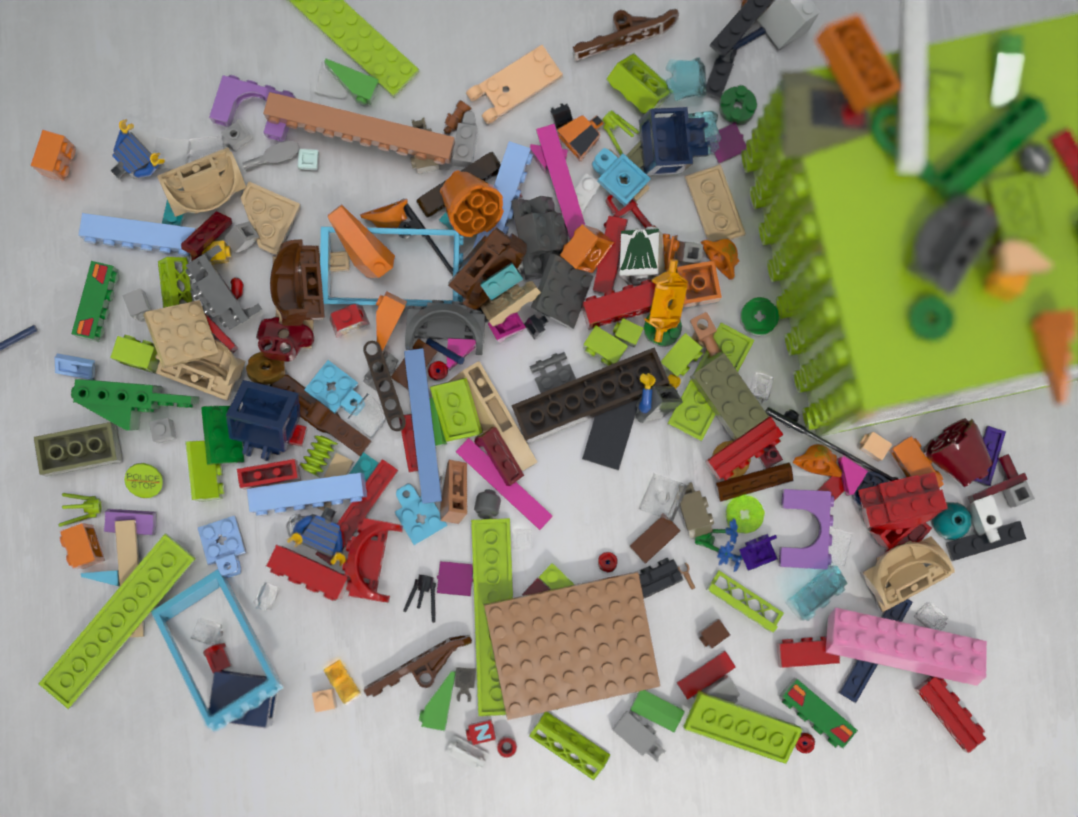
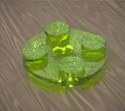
(745, 503)

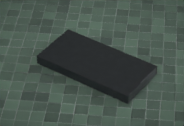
(610, 436)

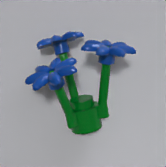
(724, 553)

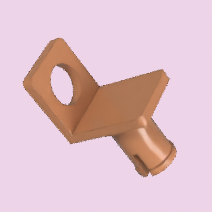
(706, 335)

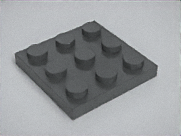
(562, 291)

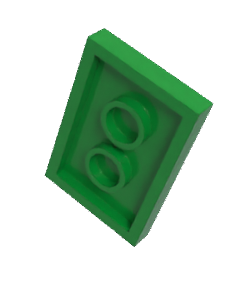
(216, 437)

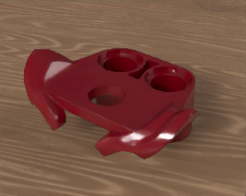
(268, 334)

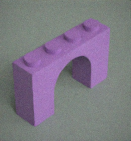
(233, 92)
(815, 555)

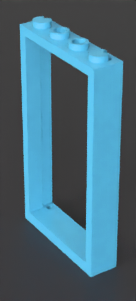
(325, 263)
(185, 600)

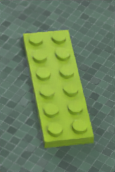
(695, 414)
(742, 727)

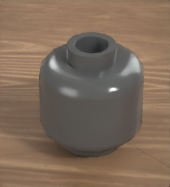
(1035, 159)
(487, 504)

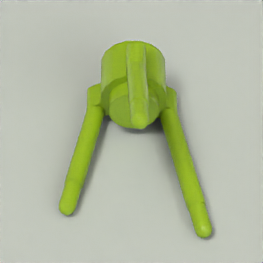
(613, 121)
(91, 506)

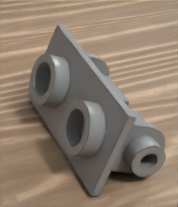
(391, 363)

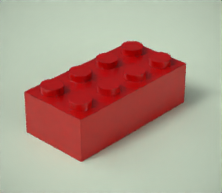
(618, 305)
(309, 572)

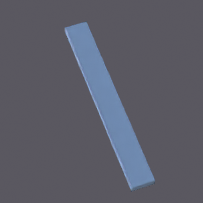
(423, 426)

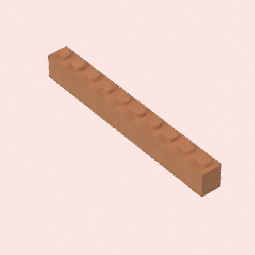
(359, 128)

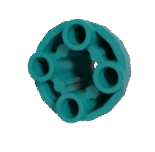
(945, 522)

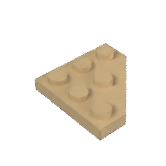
(269, 215)
(509, 302)

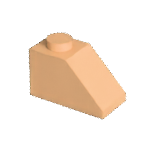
(1020, 258)

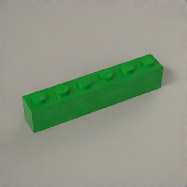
(991, 147)

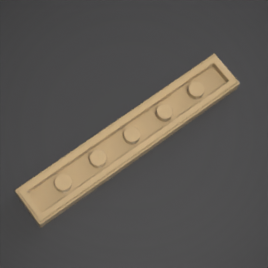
(127, 556)

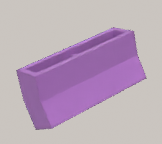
(144, 520)

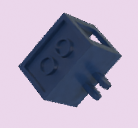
(230, 687)

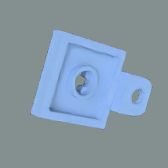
(226, 554)

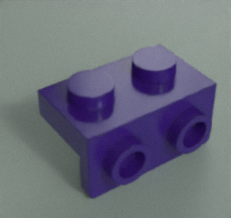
(758, 553)

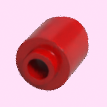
(506, 752)

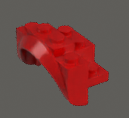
(902, 502)
(366, 559)

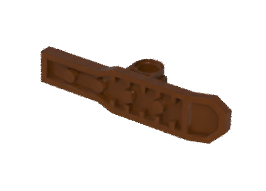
(627, 33)
(323, 418)
(427, 662)

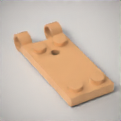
(522, 77)

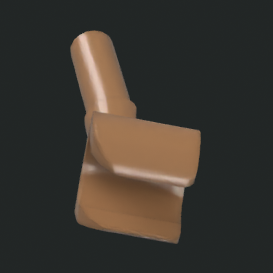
(687, 576)

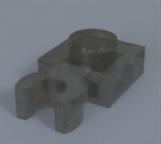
(465, 679)

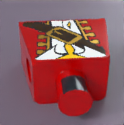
(348, 319)

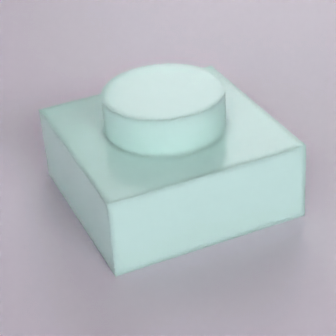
(308, 159)

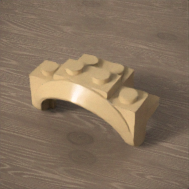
(202, 183)
(207, 372)
(905, 573)

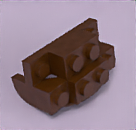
(483, 261)
(297, 289)

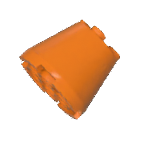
(471, 203)

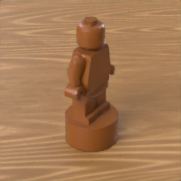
(453, 119)

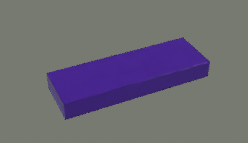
(993, 440)

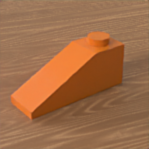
(387, 316)

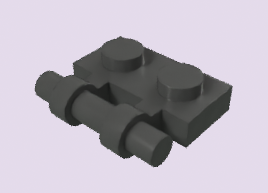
(554, 378)

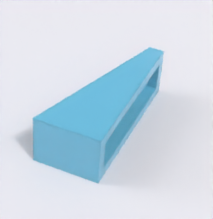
(108, 577)

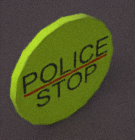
(143, 480)

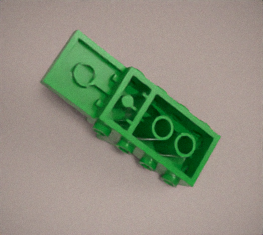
(125, 401)

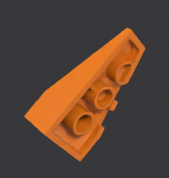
(363, 248)
(1052, 339)

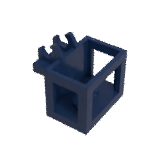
(671, 141)
(264, 419)

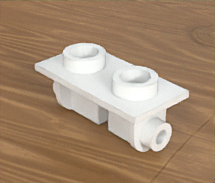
(467, 753)

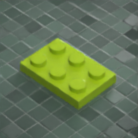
(1018, 208)
(456, 409)

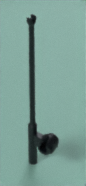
(415, 223)
(790, 420)

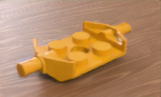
(668, 287)

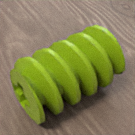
(318, 454)

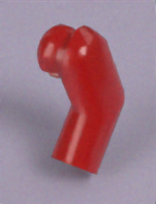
(237, 287)

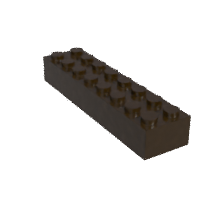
(588, 396)

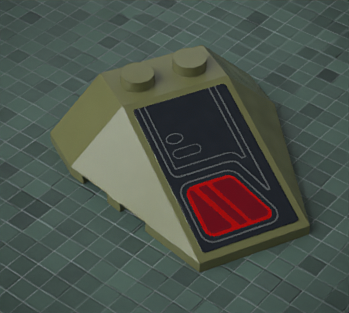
(817, 114)

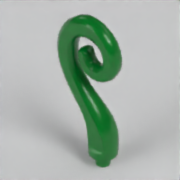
(928, 171)

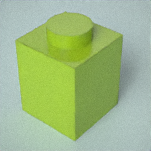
(628, 332)

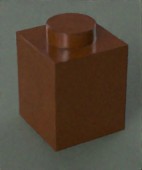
(713, 634)

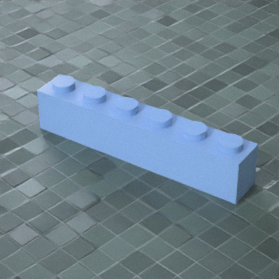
(508, 181)
(134, 233)
(307, 492)

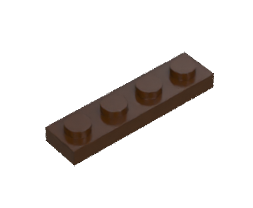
(754, 481)

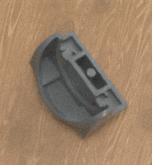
(540, 230)
(949, 244)
(215, 293)
(445, 322)

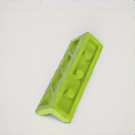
(168, 281)
(742, 608)
(572, 744)

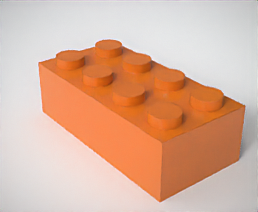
(857, 62)

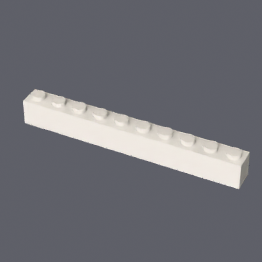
(913, 80)

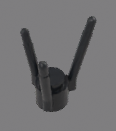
(424, 584)

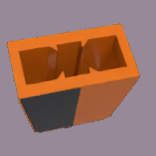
(580, 135)

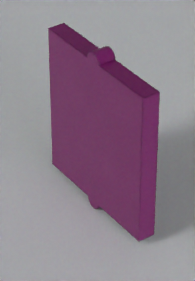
(730, 143)
(455, 578)

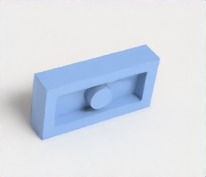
(74, 366)

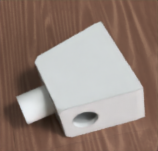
(986, 511)

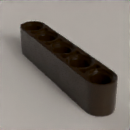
(483, 168)
(390, 393)

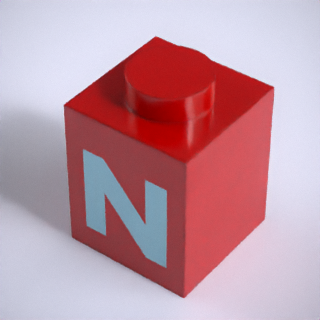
(481, 732)

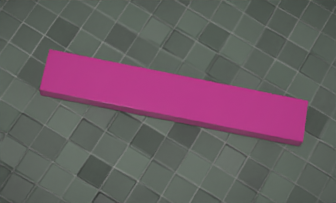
(560, 178)
(514, 494)

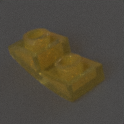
(342, 682)

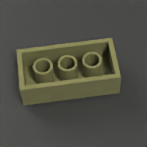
(728, 396)
(77, 449)

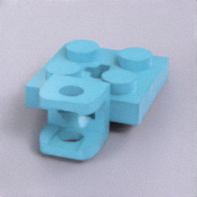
(611, 169)
(342, 396)
(408, 513)

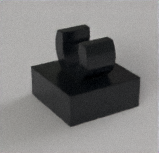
(561, 115)
(536, 326)

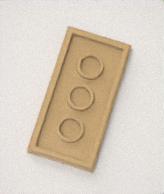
(715, 204)

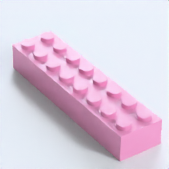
(906, 646)

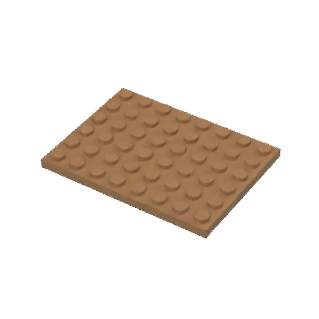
(572, 645)

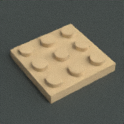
(181, 333)

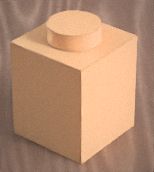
(874, 446)
(324, 700)

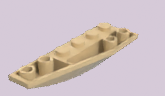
(494, 413)

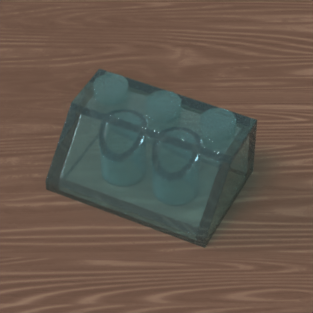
(817, 593)

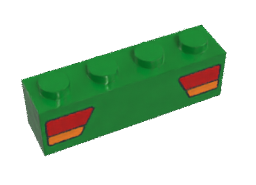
(95, 301)
(819, 713)

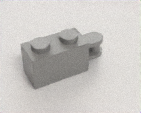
(465, 141)
(638, 735)

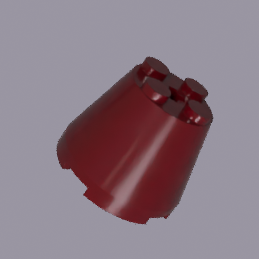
(960, 452)

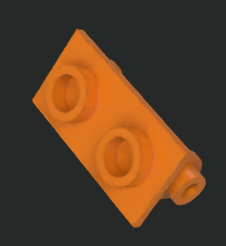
(670, 246)

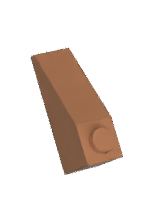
(454, 494)

